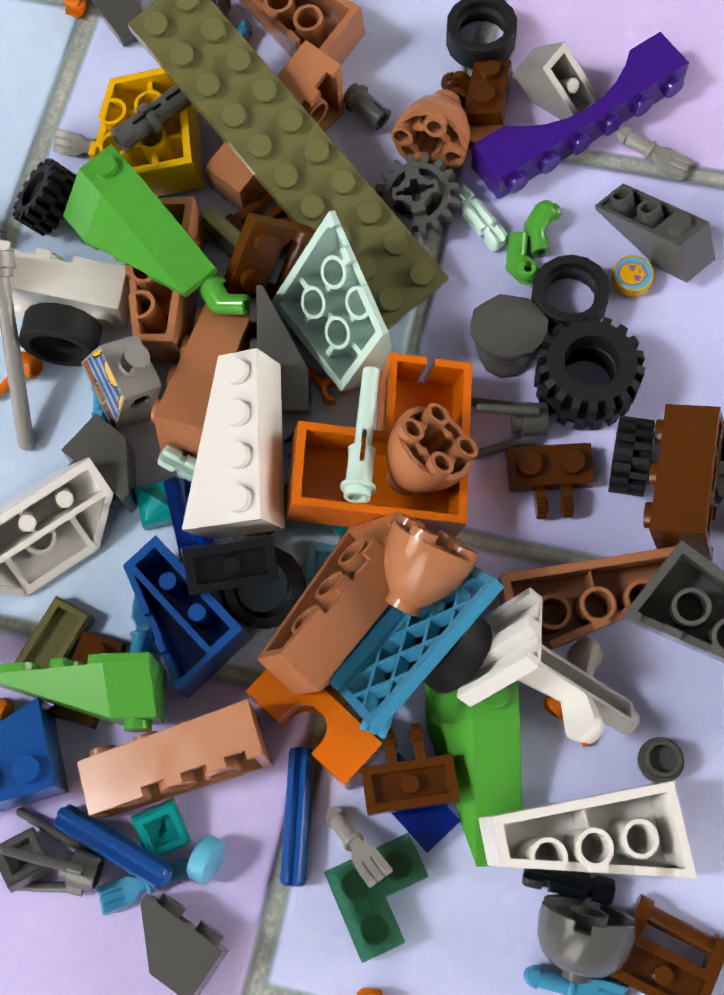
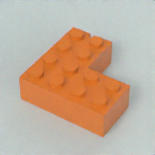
(321, 452)

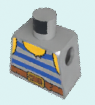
(123, 375)

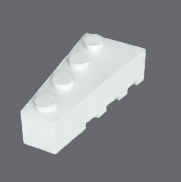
(83, 283)
(240, 452)

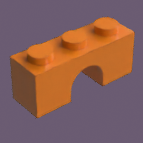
(344, 745)

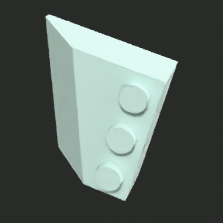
(333, 307)

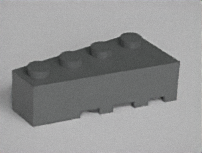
(684, 602)

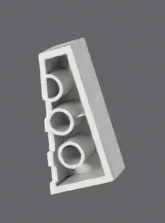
(607, 832)

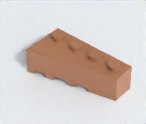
(326, 24)
(332, 611)

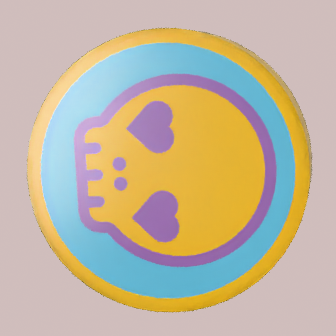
(632, 276)

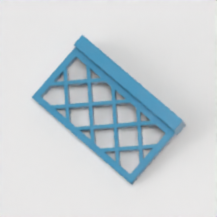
(391, 647)

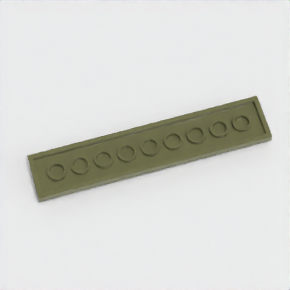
(285, 147)

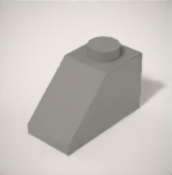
(555, 81)

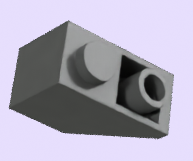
(110, 455)
(176, 949)

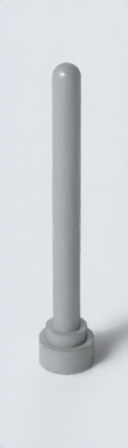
(12, 354)

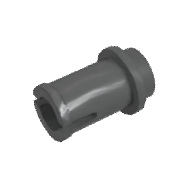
(366, 106)

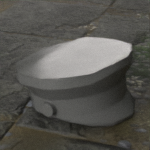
(507, 333)

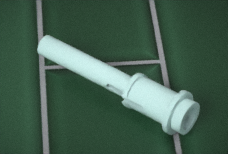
(359, 474)

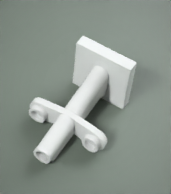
(520, 656)

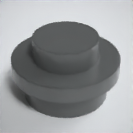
(660, 760)

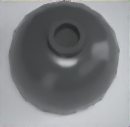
(584, 938)

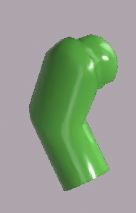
(536, 224)
(518, 264)
(220, 301)

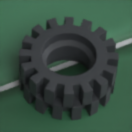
(44, 197)
(631, 456)

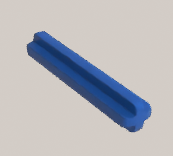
(297, 817)
(114, 846)

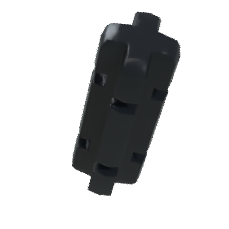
(571, 884)

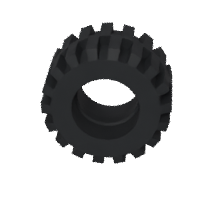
(595, 343)

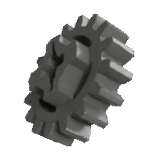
(433, 194)

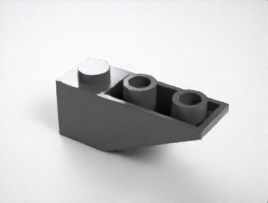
(661, 232)
(277, 343)

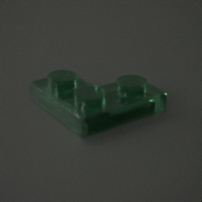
(366, 908)

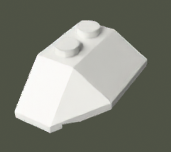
(52, 527)

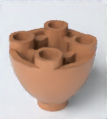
(435, 127)
(427, 451)
(423, 565)

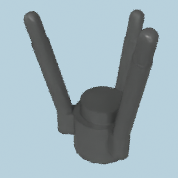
(526, 418)
(78, 868)

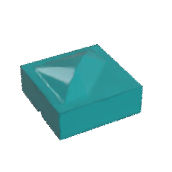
(153, 505)
(161, 828)

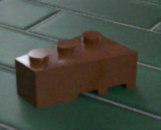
(685, 477)

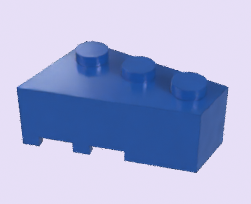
(189, 631)
(30, 756)

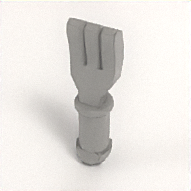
(70, 143)
(666, 159)
(365, 856)

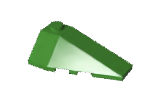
(125, 219)
(111, 687)
(484, 755)

